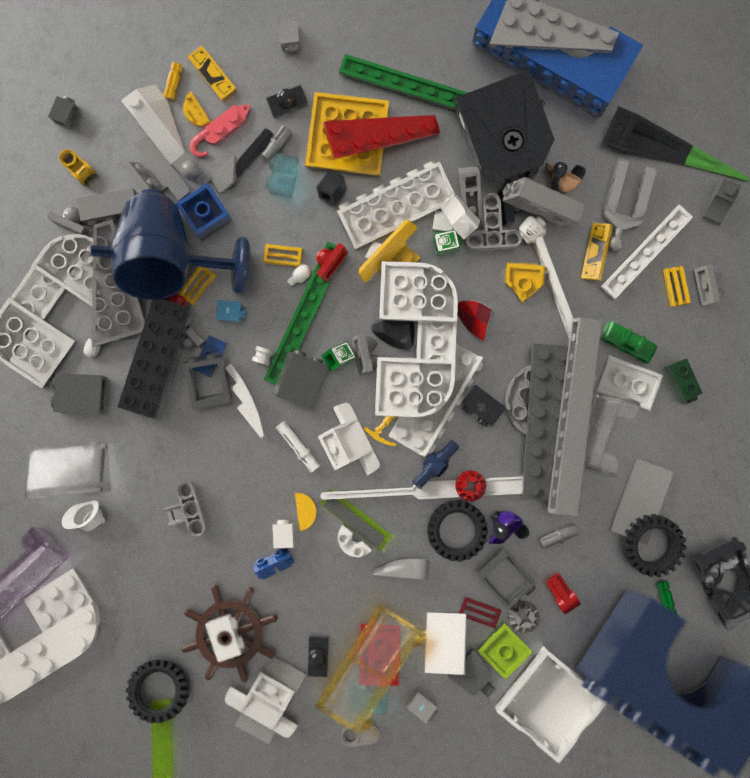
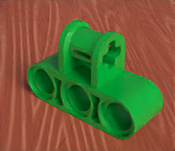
(628, 342)

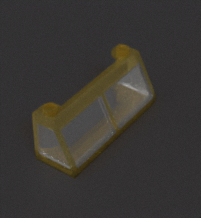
(370, 668)

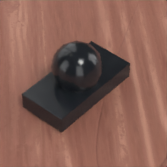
(286, 100)
(507, 210)
(318, 656)

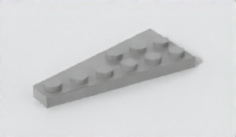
(547, 28)
(113, 311)

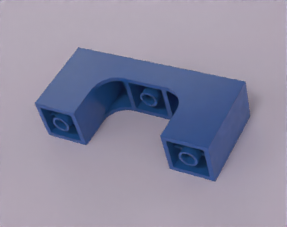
(585, 80)

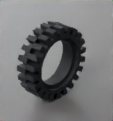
(480, 530)
(673, 555)
(134, 691)

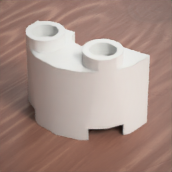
(349, 546)

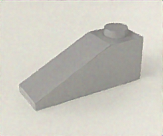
(471, 190)

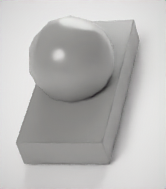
(191, 171)
(69, 220)

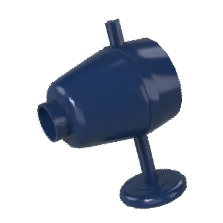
(153, 254)

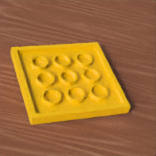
(341, 107)

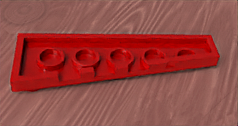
(366, 135)

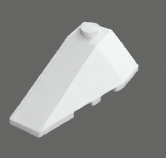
(155, 117)

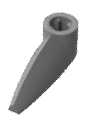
(405, 568)

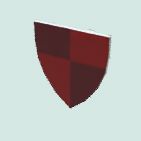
(475, 317)

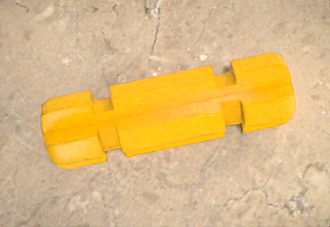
(173, 80)

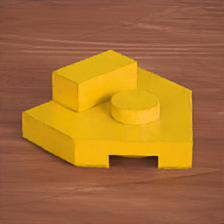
(525, 278)

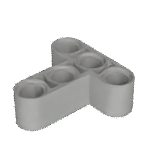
(493, 231)

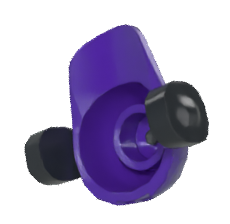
(505, 524)

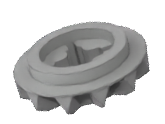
(533, 616)

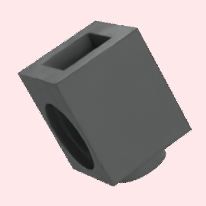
(64, 111)

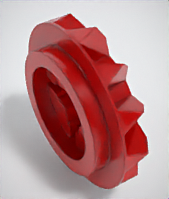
(461, 485)

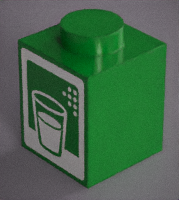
(447, 242)
(338, 356)

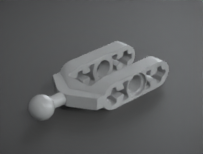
(623, 222)

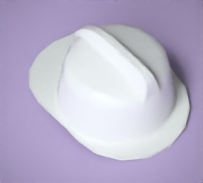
(83, 516)

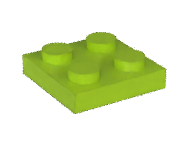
(505, 651)

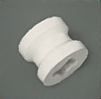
(262, 356)

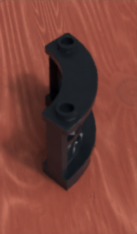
(707, 564)

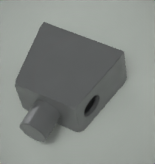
(476, 675)

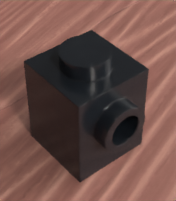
(331, 187)

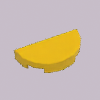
(194, 111)
(306, 510)

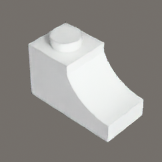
(460, 216)

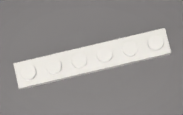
(646, 252)

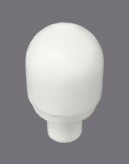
(300, 274)
(90, 351)

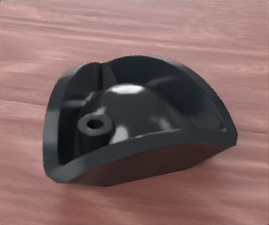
(395, 333)

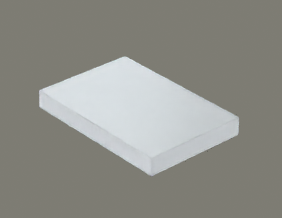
(629, 381)
(446, 643)

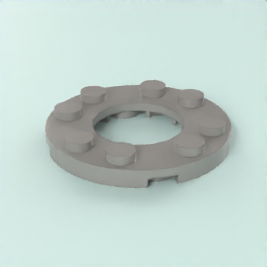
(515, 399)

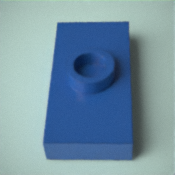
(211, 345)

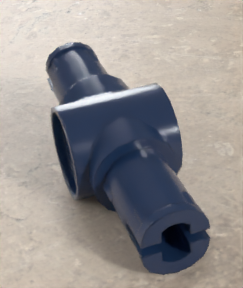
(435, 464)

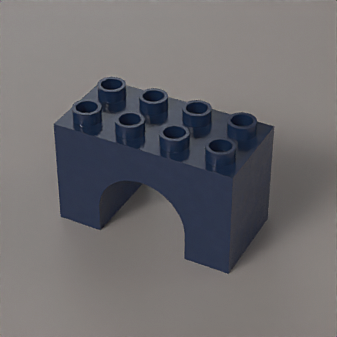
(630, 674)

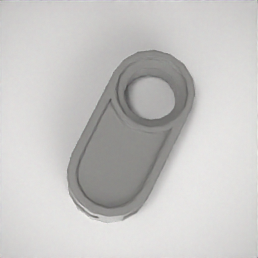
(364, 738)

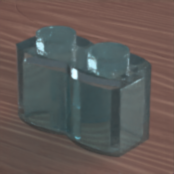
(283, 175)

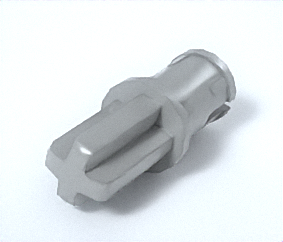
(276, 143)
(559, 536)

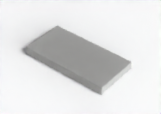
(641, 496)
(287, 676)

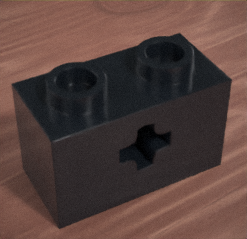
(493, 408)

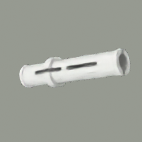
(298, 447)

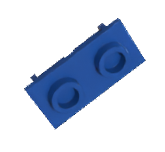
(265, 566)

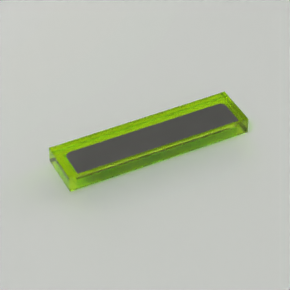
(357, 521)

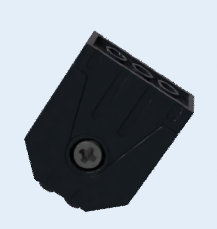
(503, 114)

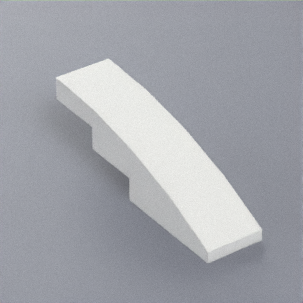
(248, 407)

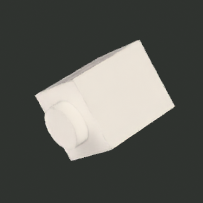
(283, 534)

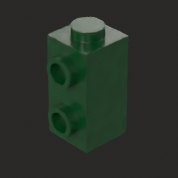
(684, 381)

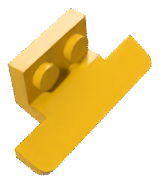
(392, 250)

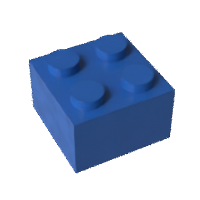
(203, 211)

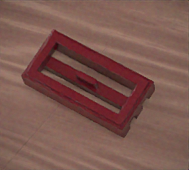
(496, 617)

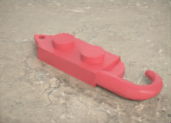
(221, 127)

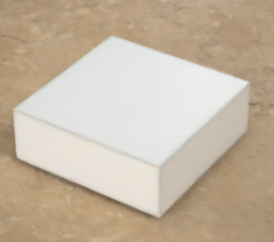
(441, 222)

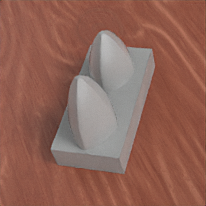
(706, 281)
(362, 346)

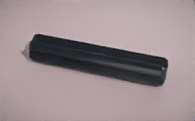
(252, 151)

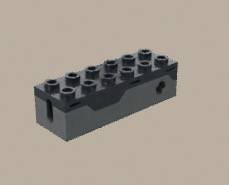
(157, 357)

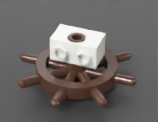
(225, 634)

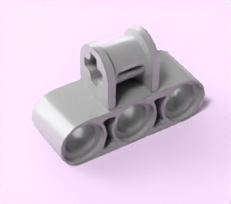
(179, 512)

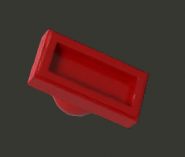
(330, 261)

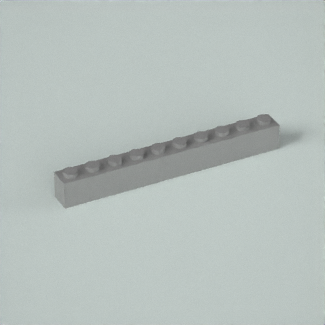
(574, 416)

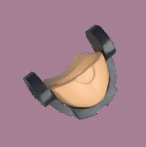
(562, 179)

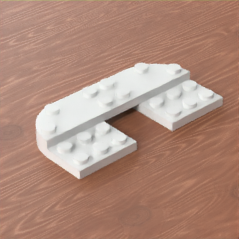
(27, 340)
(422, 384)
(69, 629)

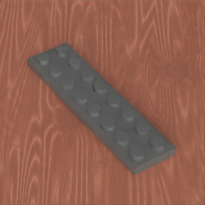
(544, 406)

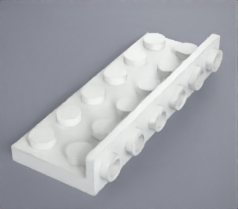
(390, 206)
(421, 433)

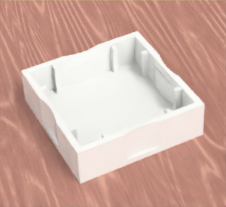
(550, 704)

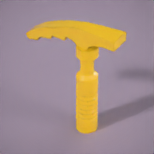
(388, 419)

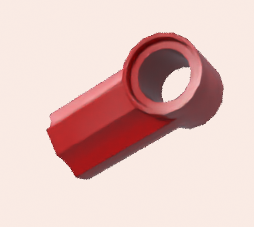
(564, 596)

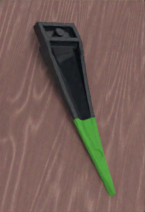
(641, 136)

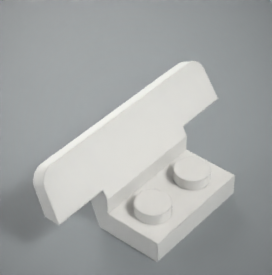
(348, 442)
(265, 704)

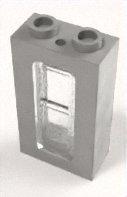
(543, 202)

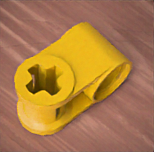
(78, 168)

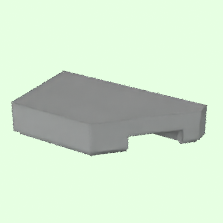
(225, 176)

